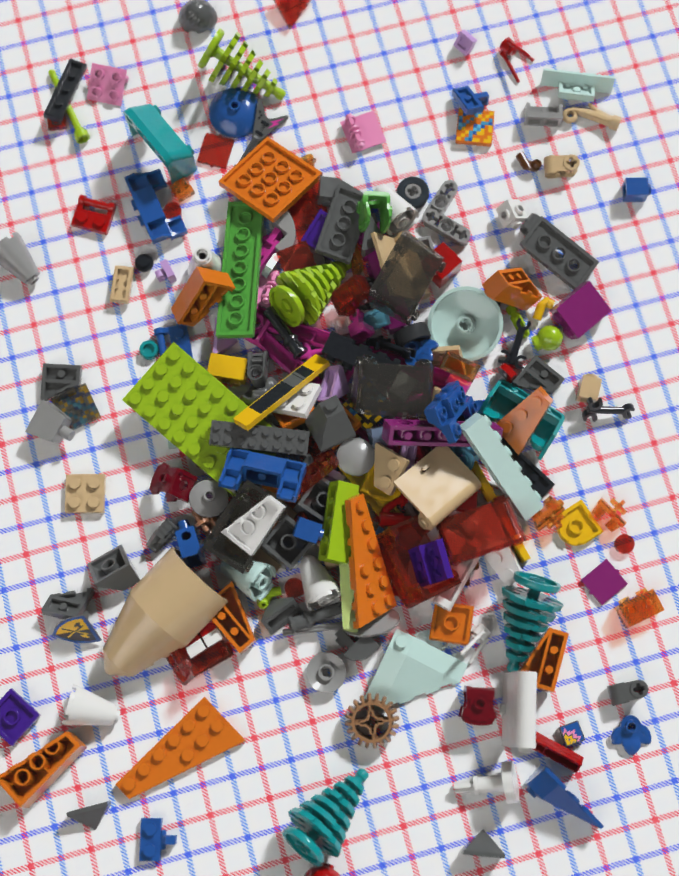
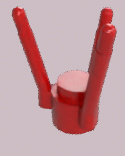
(509, 48)

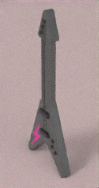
(262, 127)

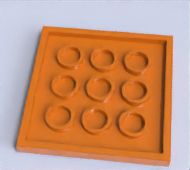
(270, 179)

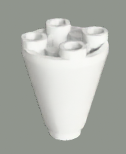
(204, 258)

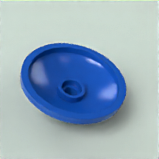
(233, 121)

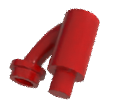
(389, 518)

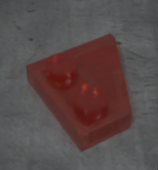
(291, 10)

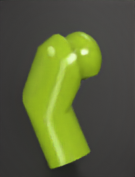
(275, 591)

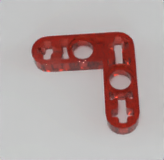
(323, 464)

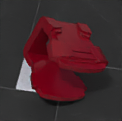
(173, 482)
(478, 706)

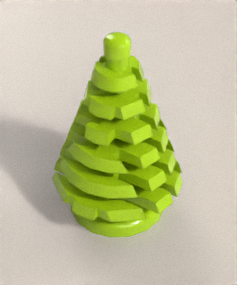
(224, 57)
(306, 292)

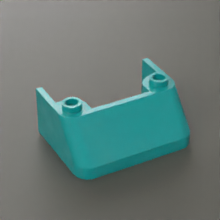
(162, 140)
(506, 397)

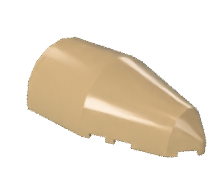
(159, 616)

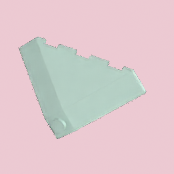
(413, 669)

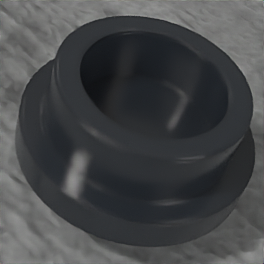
(144, 263)

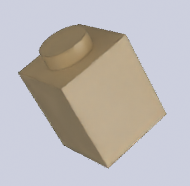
(588, 387)

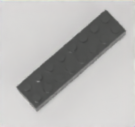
(259, 438)

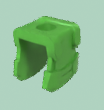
(382, 203)

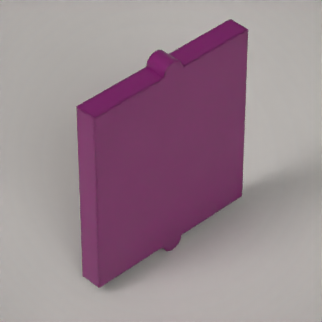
(604, 582)

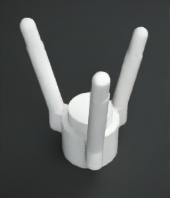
(478, 635)

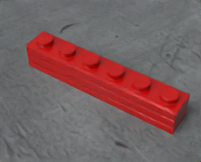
(558, 753)

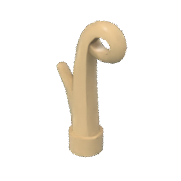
(594, 114)

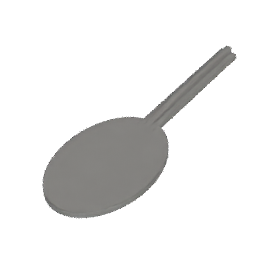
(376, 627)

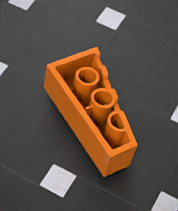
(37, 772)

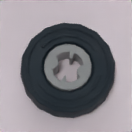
(420, 187)

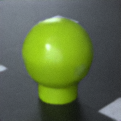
(547, 338)

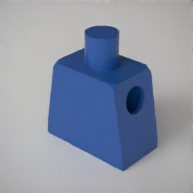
(189, 544)

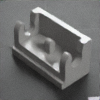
(543, 115)

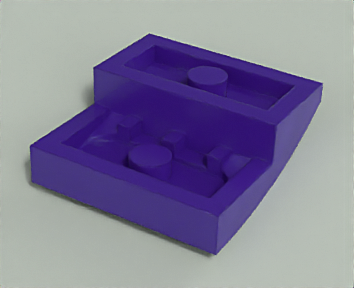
(430, 563)

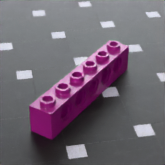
(421, 433)

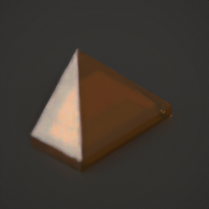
(459, 366)

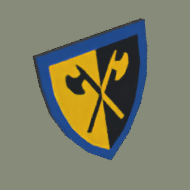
(77, 629)

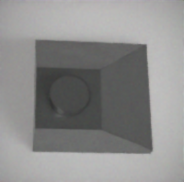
(329, 424)
(113, 570)

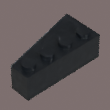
(345, 350)

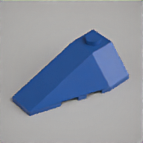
(551, 789)

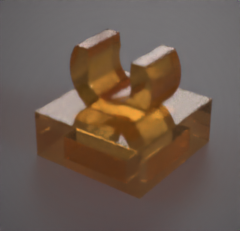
(182, 189)

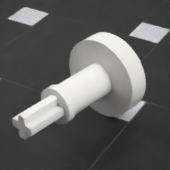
(495, 783)

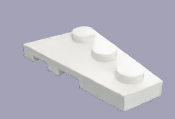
(255, 525)

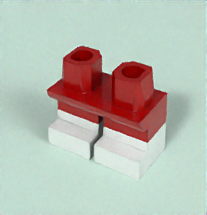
(210, 635)

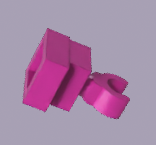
(359, 329)

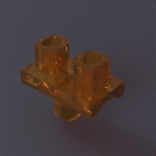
(551, 516)
(616, 520)

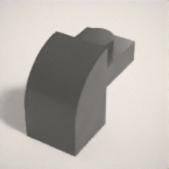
(357, 651)

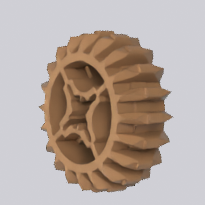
(381, 719)

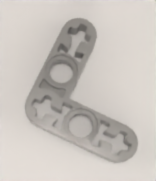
(438, 213)

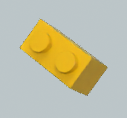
(228, 369)

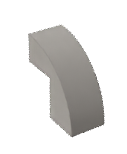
(287, 227)

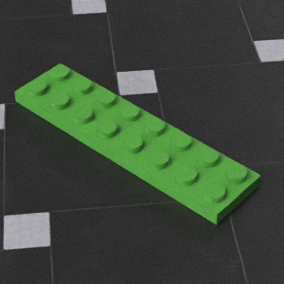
(242, 262)

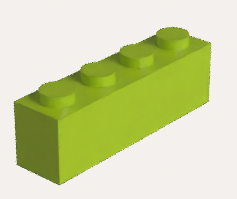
(334, 541)

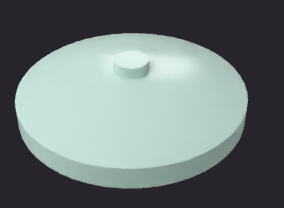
(466, 319)

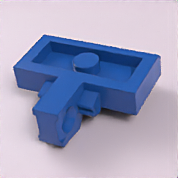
(469, 101)
(153, 839)

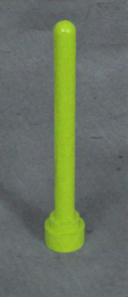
(80, 134)

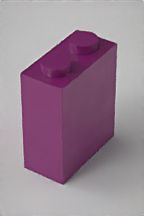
(580, 310)

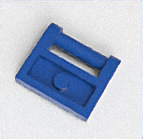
(178, 334)

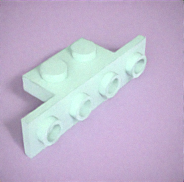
(577, 84)

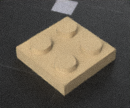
(85, 493)

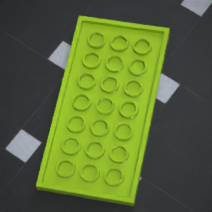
(181, 403)

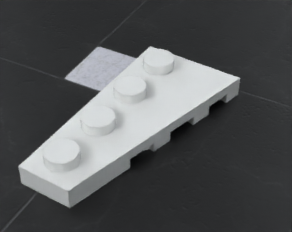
(504, 564)

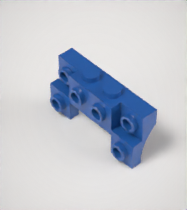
(143, 189)
(448, 407)
(263, 470)

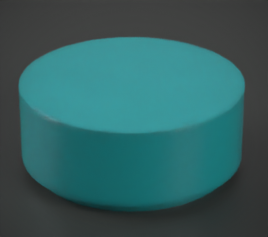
(149, 350)

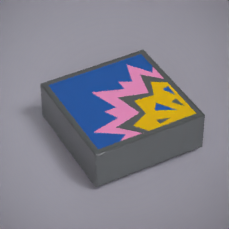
(571, 733)

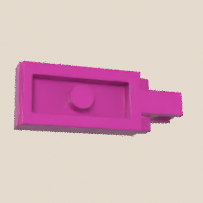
(268, 246)

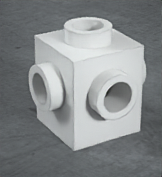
(511, 213)

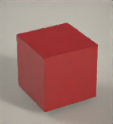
(452, 267)

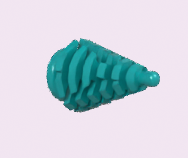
(527, 614)
(325, 819)

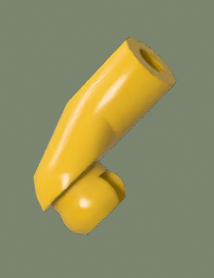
(540, 308)

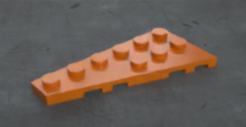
(366, 565)
(189, 743)

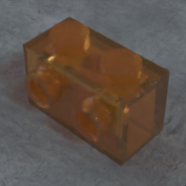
(638, 608)

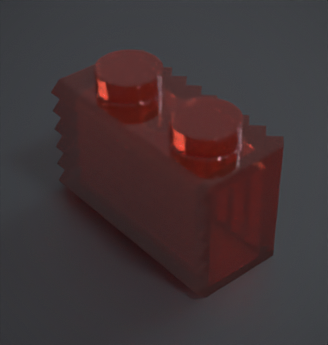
(350, 295)

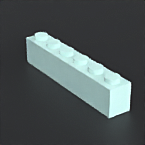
(501, 466)

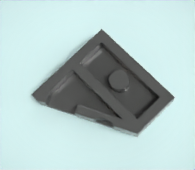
(538, 374)
(59, 379)
(67, 604)

